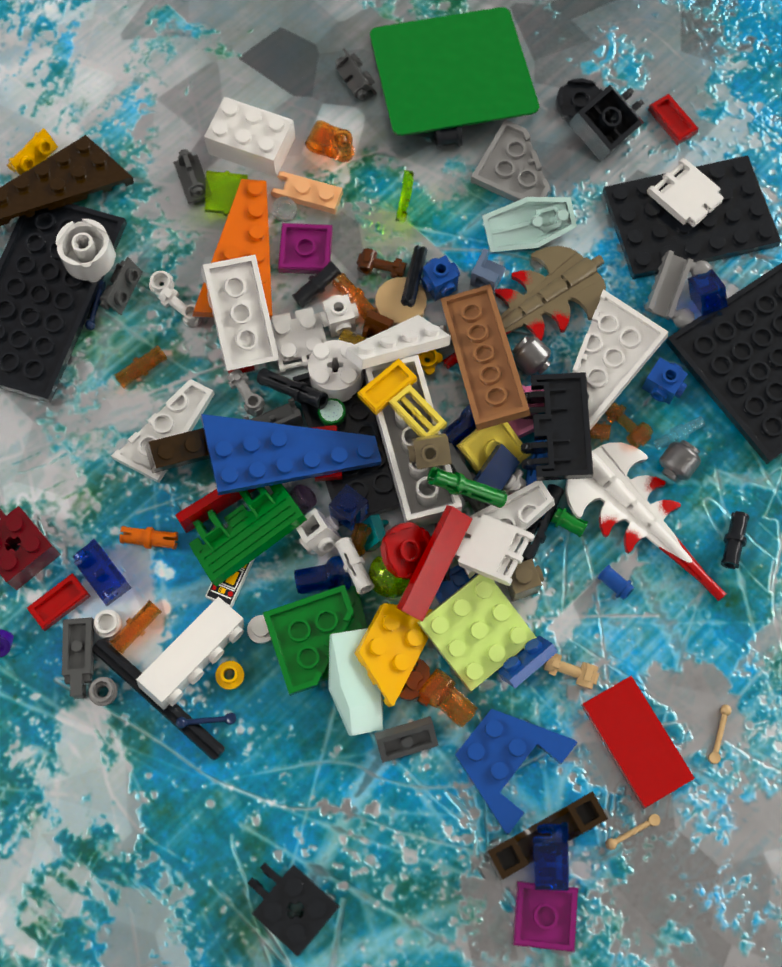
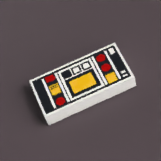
(230, 587)

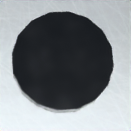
(575, 96)

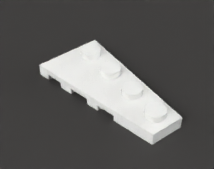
(399, 341)
(176, 417)

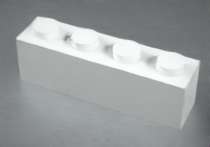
(191, 653)

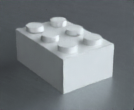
(250, 136)

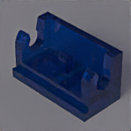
(101, 572)
(552, 857)

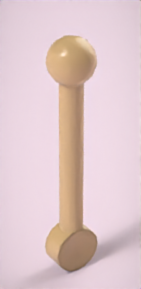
(715, 757)
(653, 820)

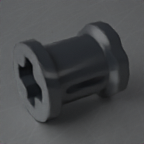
(448, 137)

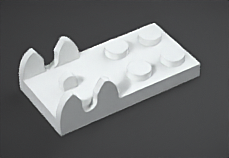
(240, 312)

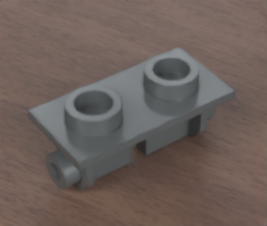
(361, 81)
(191, 176)
(124, 282)

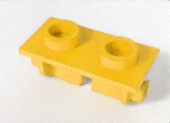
(33, 153)

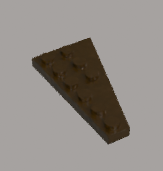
(61, 180)

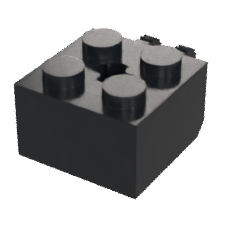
(607, 121)
(275, 913)

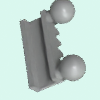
(669, 287)

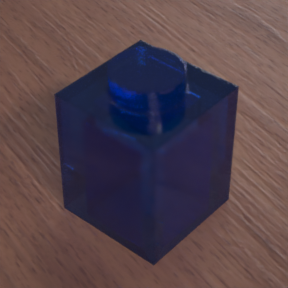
(707, 292)
(349, 507)

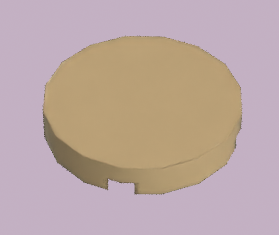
(389, 301)

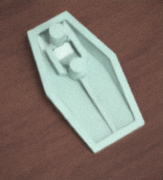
(528, 223)
(351, 688)

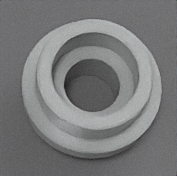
(95, 687)

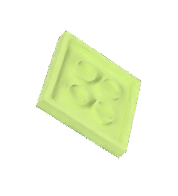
(476, 630)

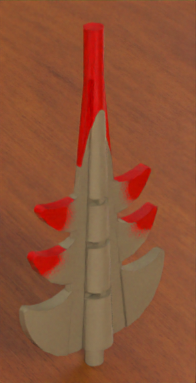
(568, 279)

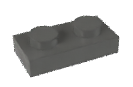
(406, 739)

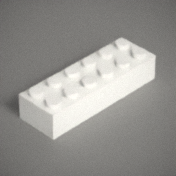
(418, 499)

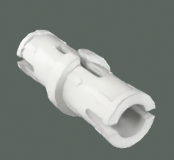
(354, 565)

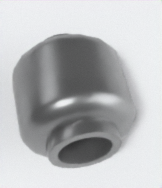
(531, 355)
(680, 460)

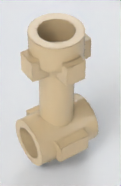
(586, 674)

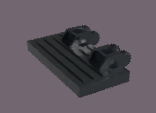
(563, 425)

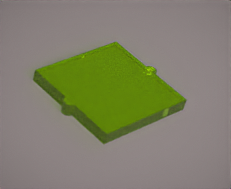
(221, 191)

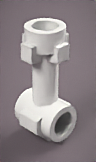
(169, 297)

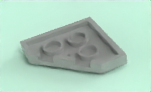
(511, 165)

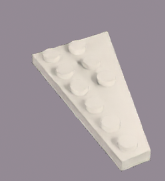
(614, 351)

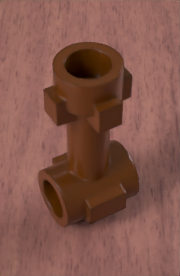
(368, 260)

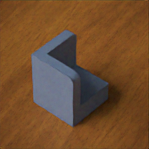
(486, 272)

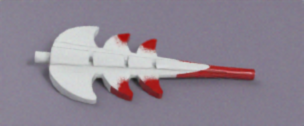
(627, 501)

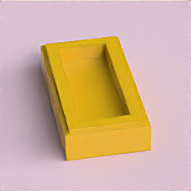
(386, 386)

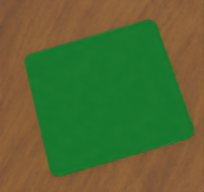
(453, 71)

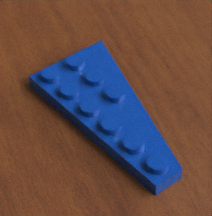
(267, 454)

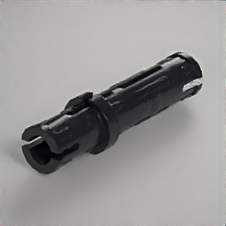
(300, 391)
(531, 549)

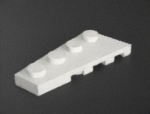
(520, 509)

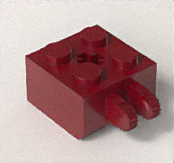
(34, 551)

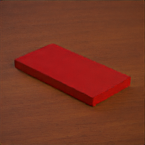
(637, 742)

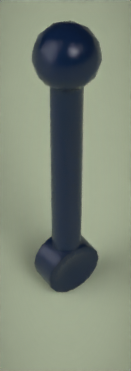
(90, 324)
(229, 719)

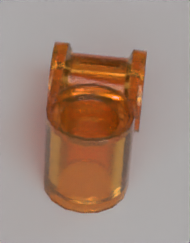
(328, 140)

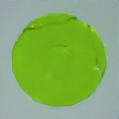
(404, 196)

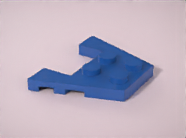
(497, 752)

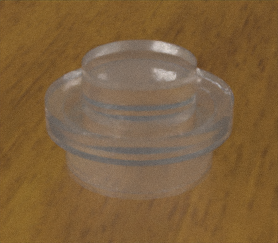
(284, 209)

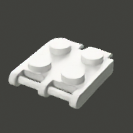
(687, 195)
(297, 337)
(493, 548)

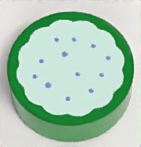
(332, 413)

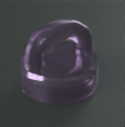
(303, 497)

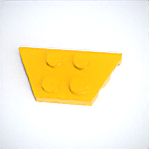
(391, 650)

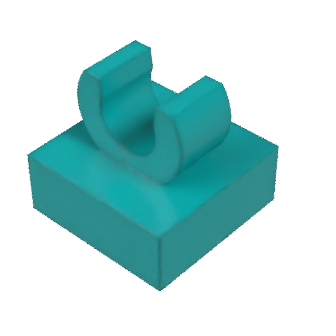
(377, 532)

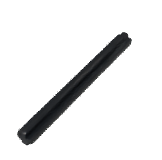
(130, 673)

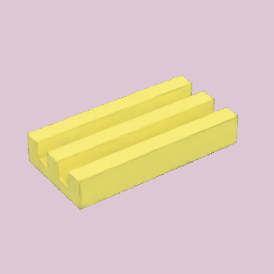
(432, 430)

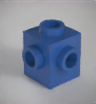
(440, 277)
(665, 381)

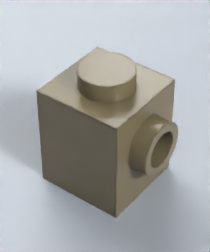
(429, 451)
(526, 580)

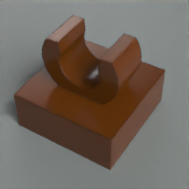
(375, 324)

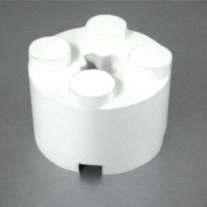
(85, 250)
(329, 358)

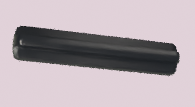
(414, 276)

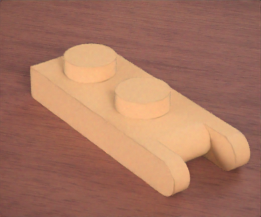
(309, 192)

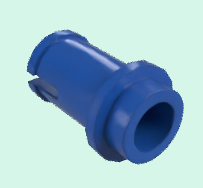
(616, 582)

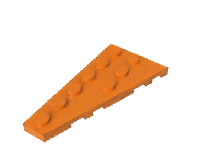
(244, 235)

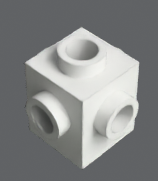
(339, 314)
(318, 533)

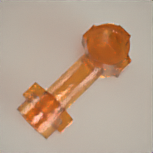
(638, 435)

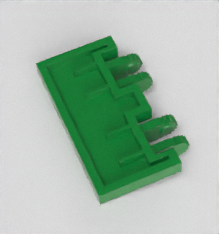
(247, 532)

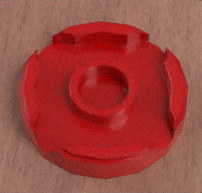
(400, 546)

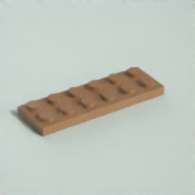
(485, 357)

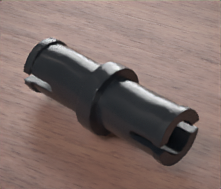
(316, 284)
(735, 540)

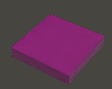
(304, 248)
(545, 918)

